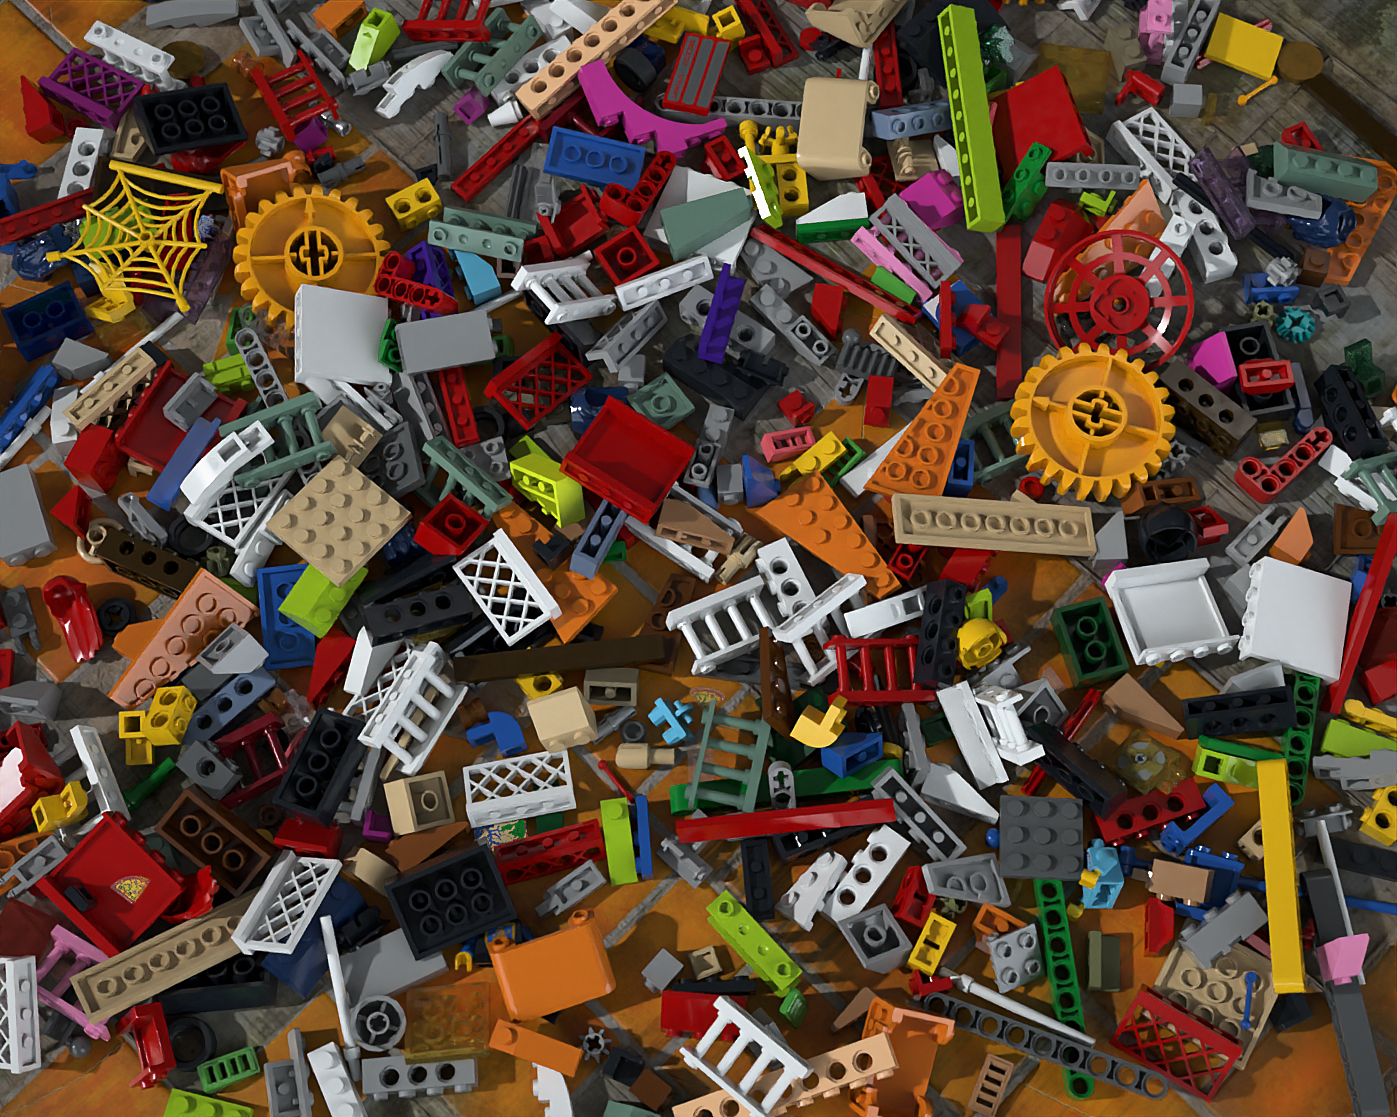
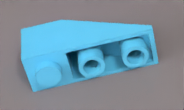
(478, 275)

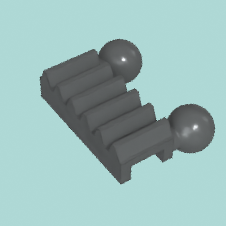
(863, 362)
(63, 1029)

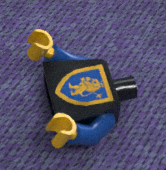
(476, 947)

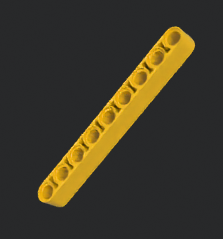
(1281, 877)

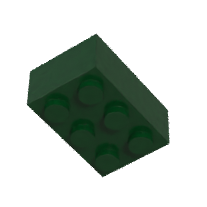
(1089, 643)

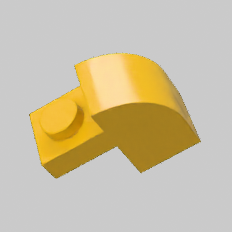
(727, 26)
(820, 729)
(138, 748)
(62, 809)

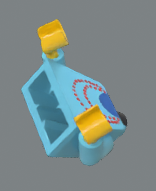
(1100, 879)

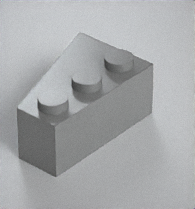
(1222, 929)

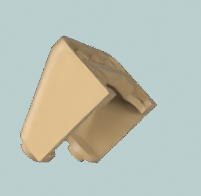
(854, 20)
(834, 127)

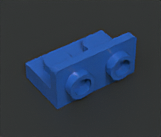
(1258, 288)

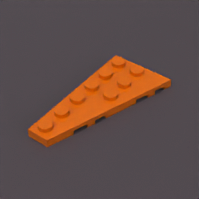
(575, 594)

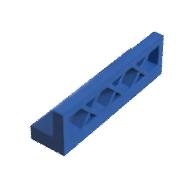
(28, 404)
(167, 486)

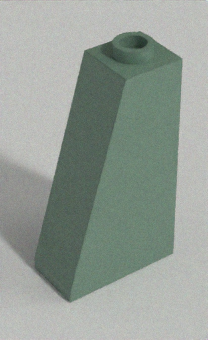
(703, 221)

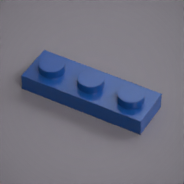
(642, 838)

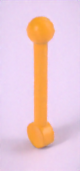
(1242, 100)

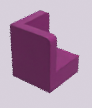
(471, 105)
(310, 134)
(378, 828)

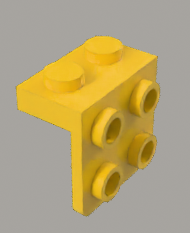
(113, 304)

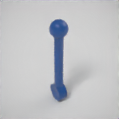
(1250, 978)

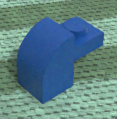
(503, 729)

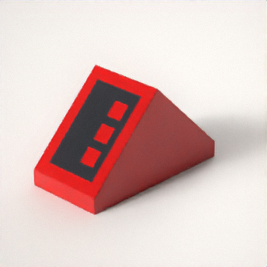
(74, 511)

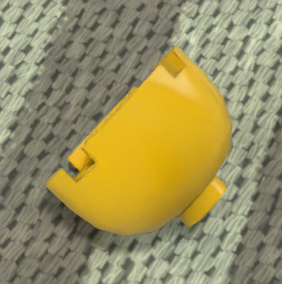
(979, 642)

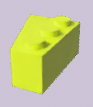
(543, 482)

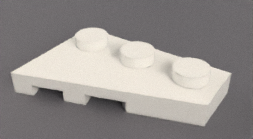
(808, 892)

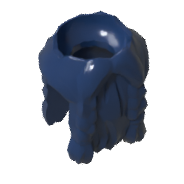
(1331, 229)
(30, 254)
(589, 402)
(402, 545)

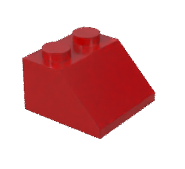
(450, 527)
(309, 839)

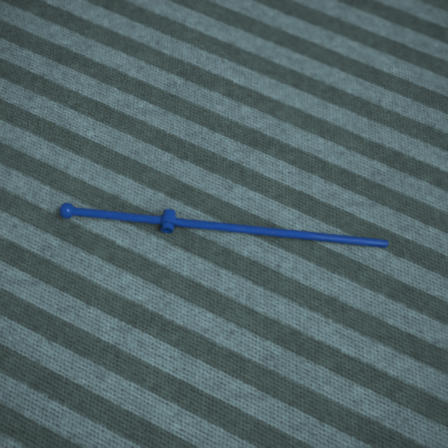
(1129, 861)

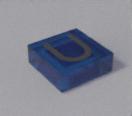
(208, 228)

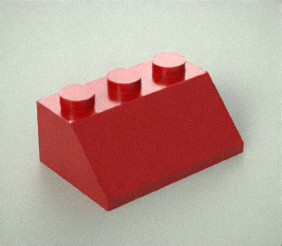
(694, 1015)

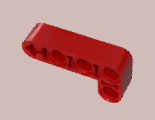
(631, 206)
(396, 285)
(1289, 463)

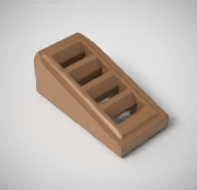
(854, 1011)
(1002, 1064)

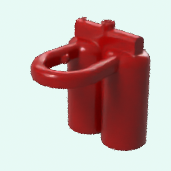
(1143, 87)
(138, 296)

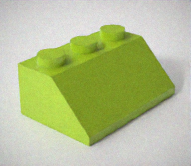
(115, 231)
(318, 601)

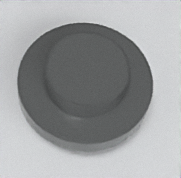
(633, 732)

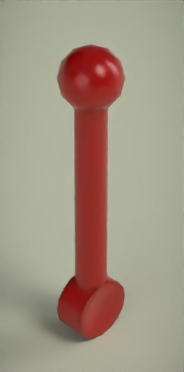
(603, 765)

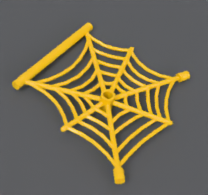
(147, 240)

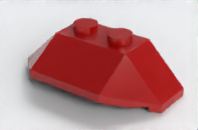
(1059, 230)

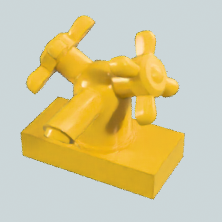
(779, 146)

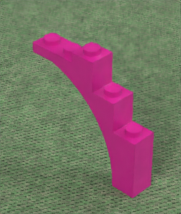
(611, 105)

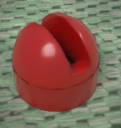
(146, 89)

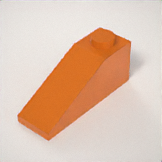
(536, 1048)

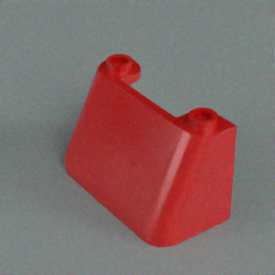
(24, 778)

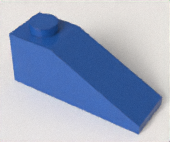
(758, 483)

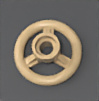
(94, 533)

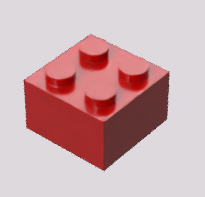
(626, 257)
(95, 458)

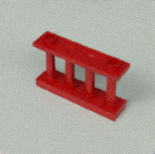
(449, 30)
(280, 110)
(869, 694)

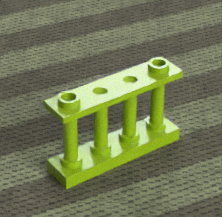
(753, 945)

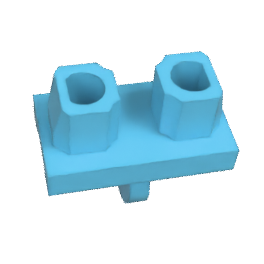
(666, 712)

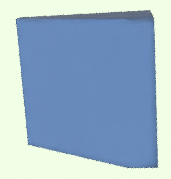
(708, 496)

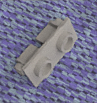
(361, 83)
(547, 199)
(1333, 814)
(684, 861)

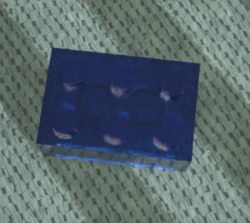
(46, 320)

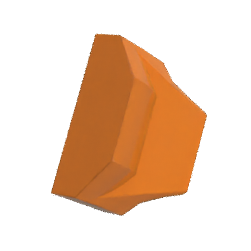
(993, 921)

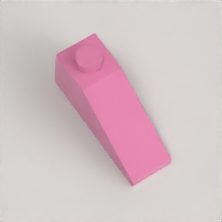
(1342, 958)

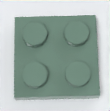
(662, 402)

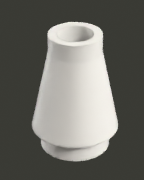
(506, 114)

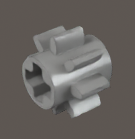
(270, 141)
(1281, 271)
(1179, 458)
(593, 1037)

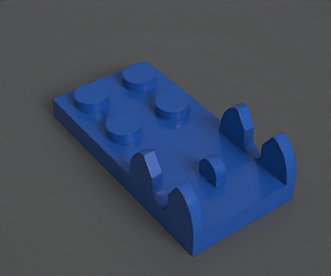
(593, 159)
(283, 638)

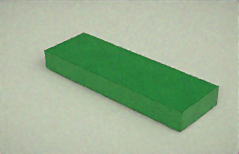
(830, 230)
(1237, 748)

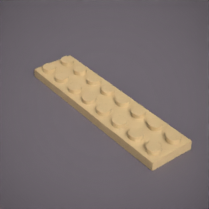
(993, 525)
(163, 960)

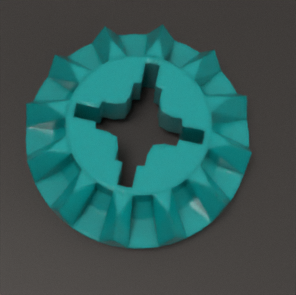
(1298, 333)

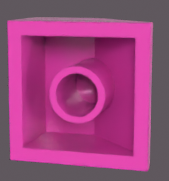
(935, 199)
(1213, 362)

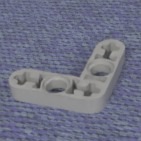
(857, 384)
(776, 789)

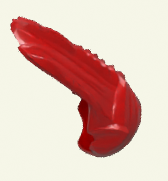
(204, 160)
(76, 615)
(195, 899)

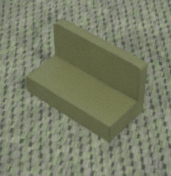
(1102, 962)

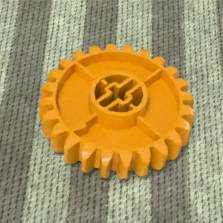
(294, 224)
(1092, 422)

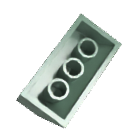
(1324, 172)

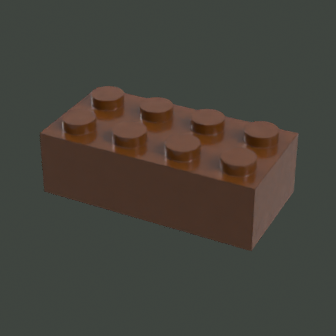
(216, 837)

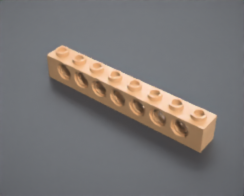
(608, 44)
(883, 1064)

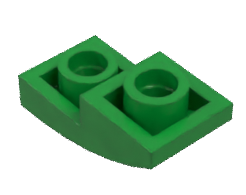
(388, 348)

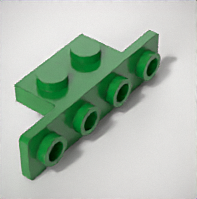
(1026, 185)

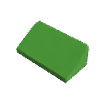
(890, 283)

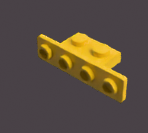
(675, 22)

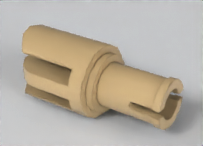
(740, 557)
(642, 756)

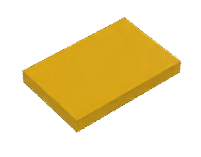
(1243, 46)

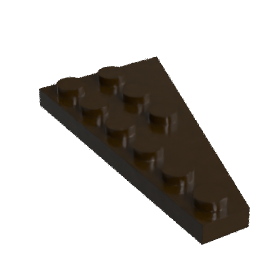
(105, 177)

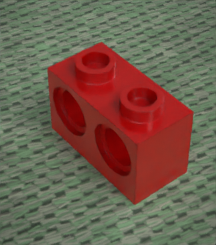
(913, 899)

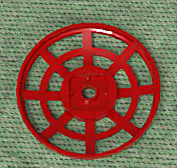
(1123, 286)

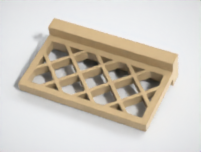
(911, 350)
(111, 390)

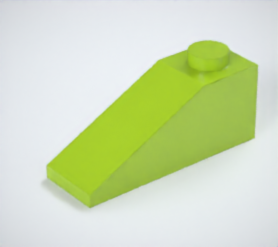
(619, 841)

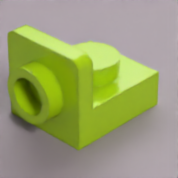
(1095, 205)

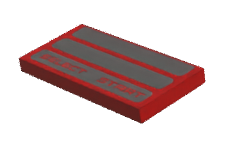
(696, 74)

